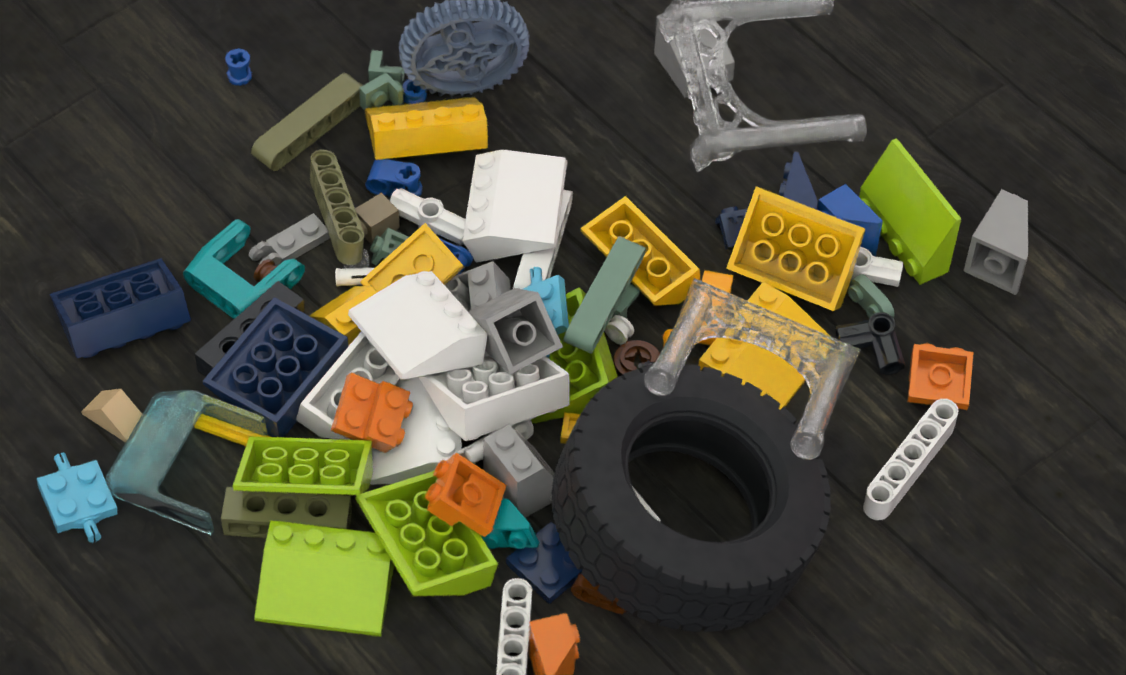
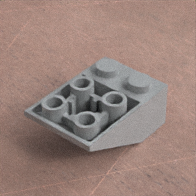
(478, 285)

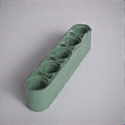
(604, 295)

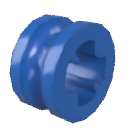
(409, 96)

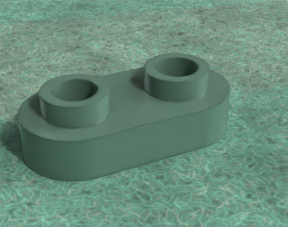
(869, 296)

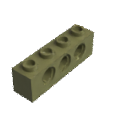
(240, 520)

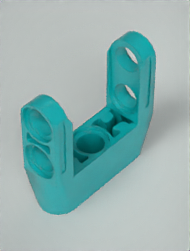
(222, 285)

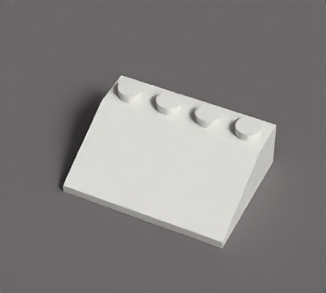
(513, 204)
(420, 327)
(488, 398)
(424, 443)

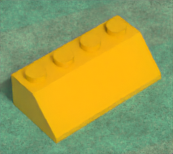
(664, 271)

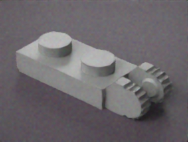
(291, 241)

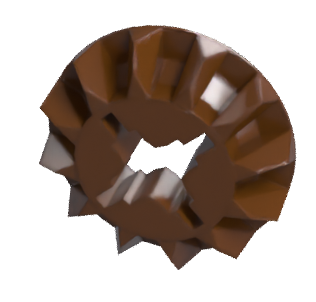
(627, 352)

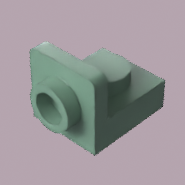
(381, 90)
(386, 244)

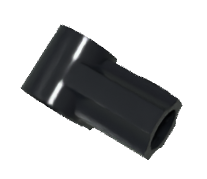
(884, 344)

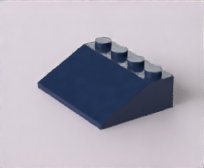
(120, 308)
(276, 365)

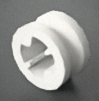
(619, 329)

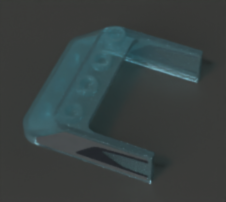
(156, 444)

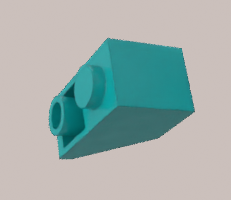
(510, 529)

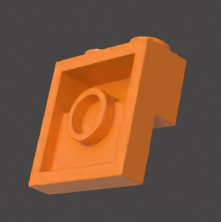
(940, 375)
(372, 412)
(465, 494)

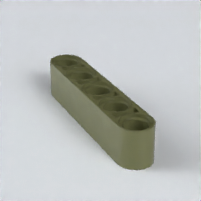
(308, 122)
(336, 207)

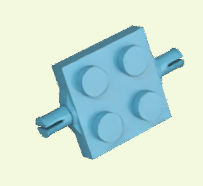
(553, 296)
(77, 496)

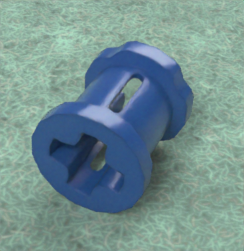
(238, 63)

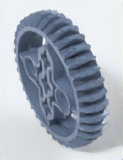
(463, 46)

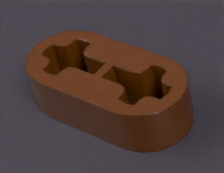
(586, 592)

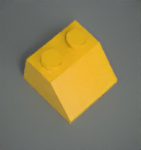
(336, 311)

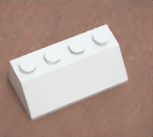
(321, 404)

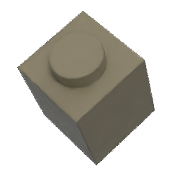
(377, 216)

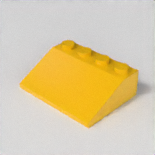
(427, 128)
(796, 249)
(755, 363)

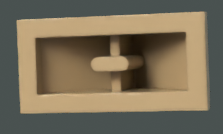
(113, 412)

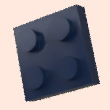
(546, 566)

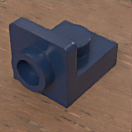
(730, 224)

